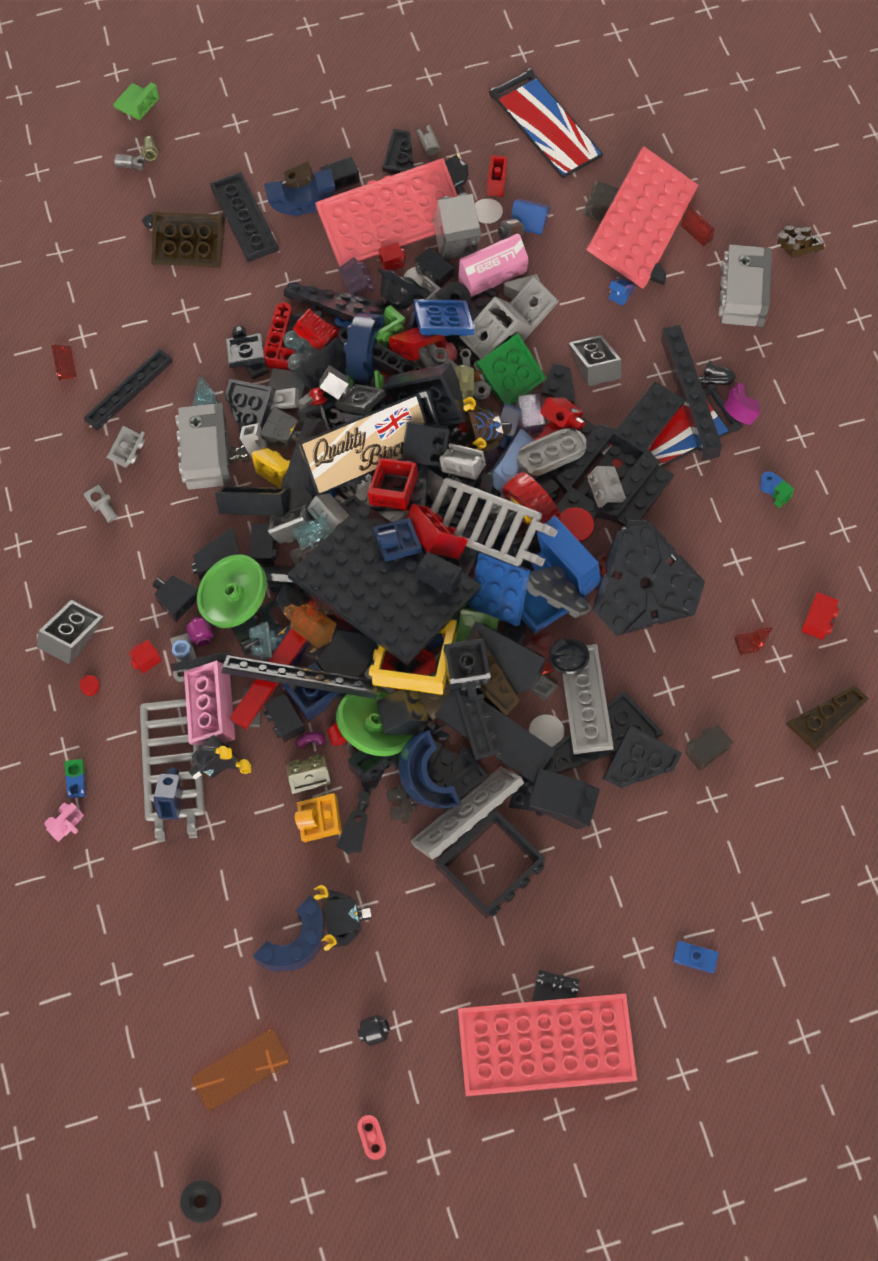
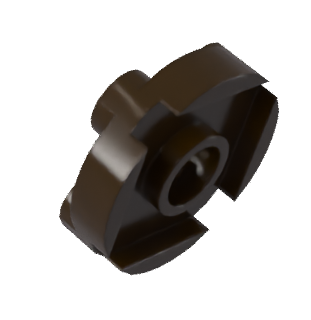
(793, 238)

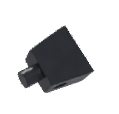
(175, 596)

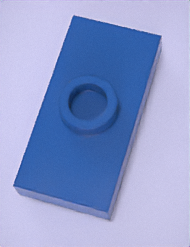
(695, 957)

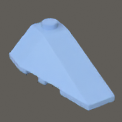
(507, 465)

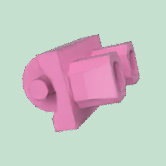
(65, 822)

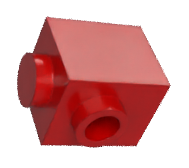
(392, 257)
(144, 657)

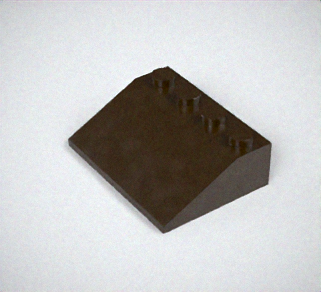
(187, 239)

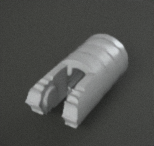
(429, 141)

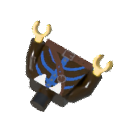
(484, 427)

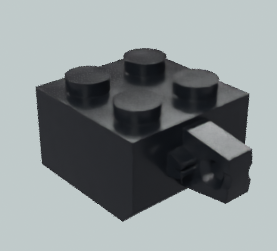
(467, 666)

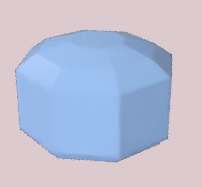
(181, 649)

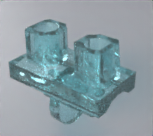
(311, 532)
(267, 641)

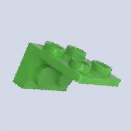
(137, 101)
(392, 325)
(467, 619)

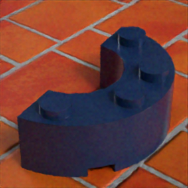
(300, 199)
(360, 346)
(415, 776)
(303, 949)

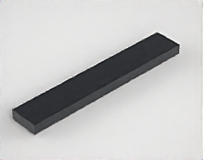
(128, 389)

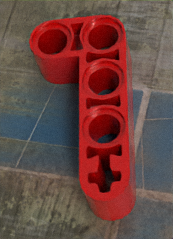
(275, 344)

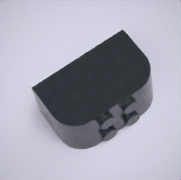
(518, 662)

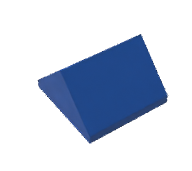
(531, 215)

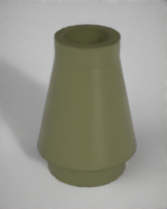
(149, 149)

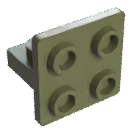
(307, 773)

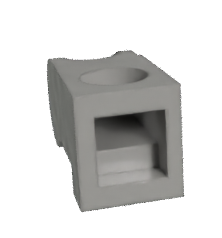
(252, 439)

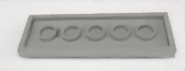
(588, 707)
(461, 818)

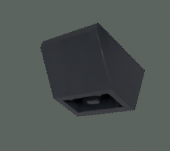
(425, 443)

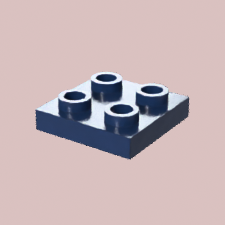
(397, 539)

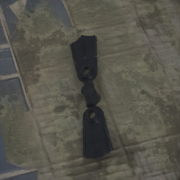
(353, 832)

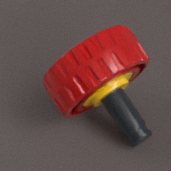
(527, 492)

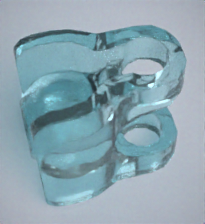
(301, 346)

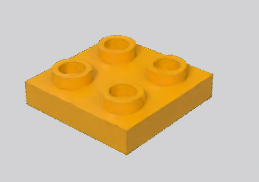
(318, 817)

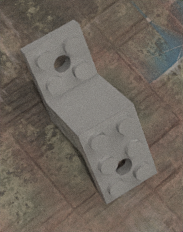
(507, 319)

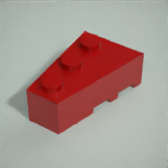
(434, 534)

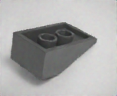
(596, 360)
(68, 631)

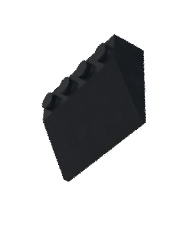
(444, 387)

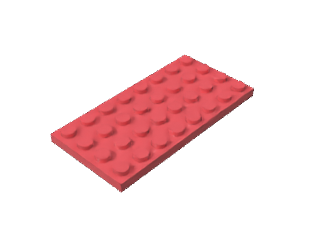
(385, 212)
(642, 217)
(546, 1045)

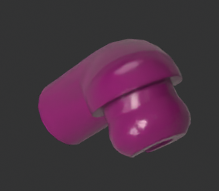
(316, 737)

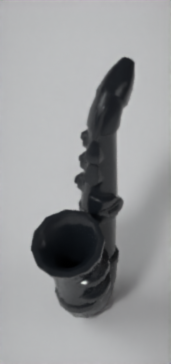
(718, 375)

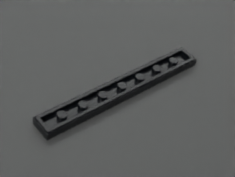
(300, 676)

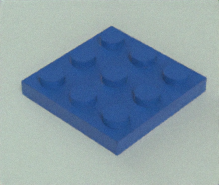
(443, 317)
(501, 590)

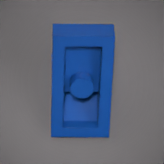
(621, 290)

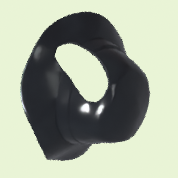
(395, 286)

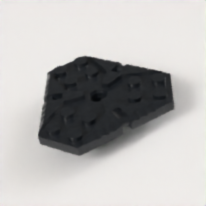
(670, 589)

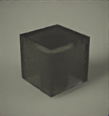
(599, 200)

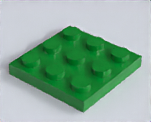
(511, 370)

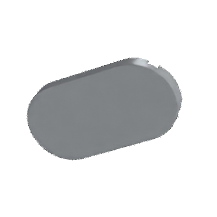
(551, 452)

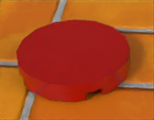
(578, 522)

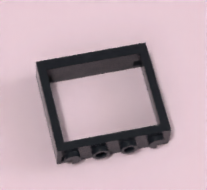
(468, 839)

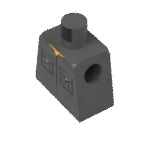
(280, 429)

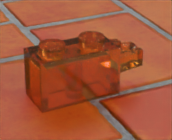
(310, 624)

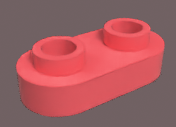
(372, 1137)

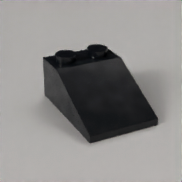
(564, 798)

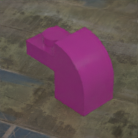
(742, 407)

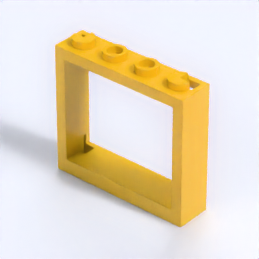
(413, 681)

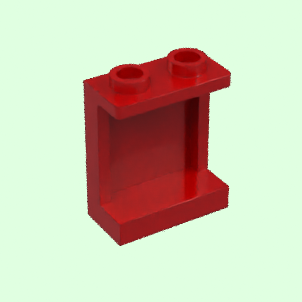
(408, 343)

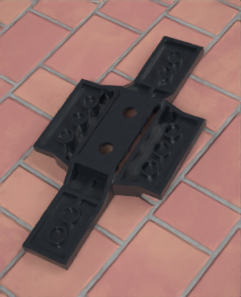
(631, 443)

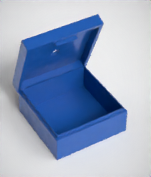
(577, 565)

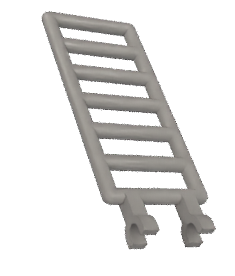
(506, 505)
(147, 761)

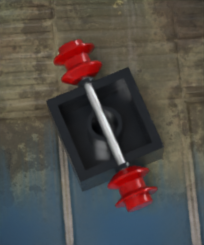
(319, 408)

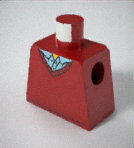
(563, 413)

